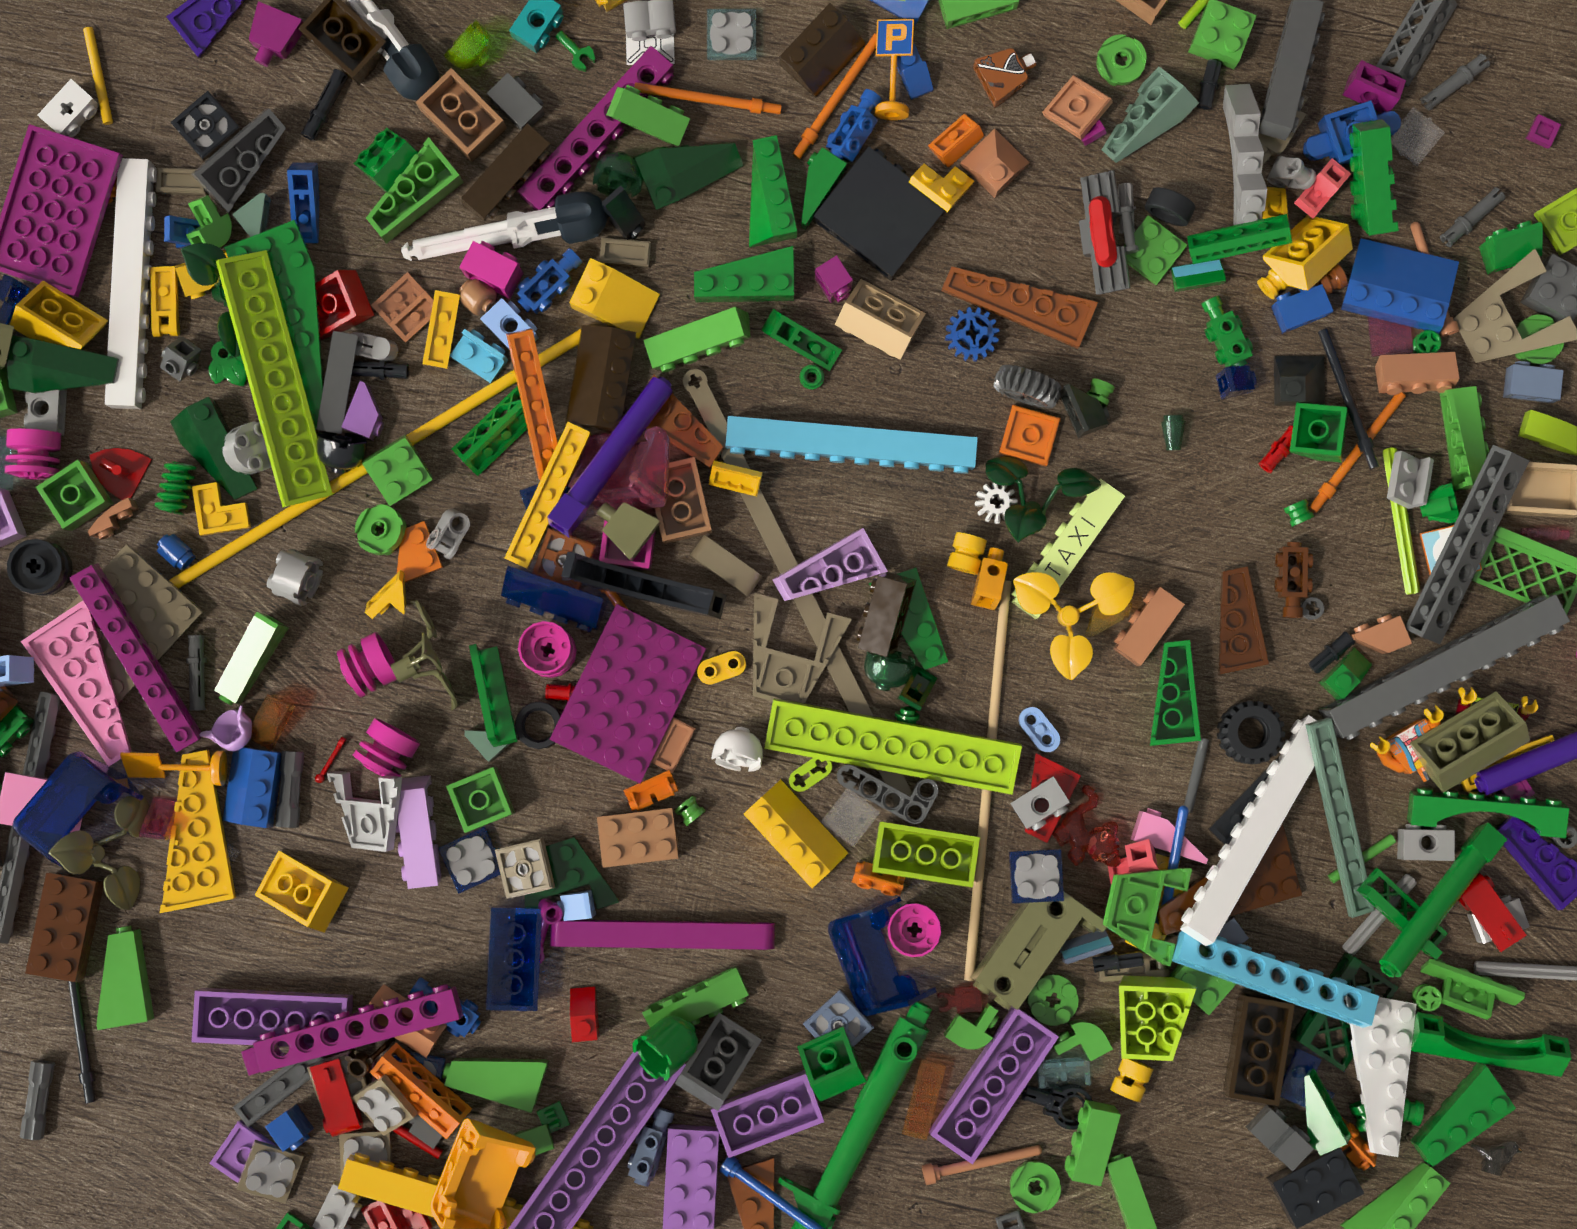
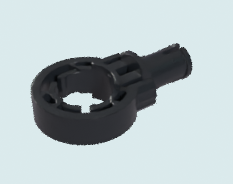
(1060, 1095)

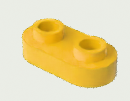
(721, 667)

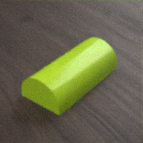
(925, 854)

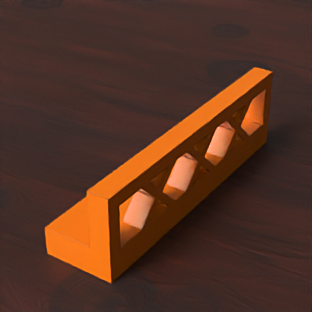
(430, 1107)

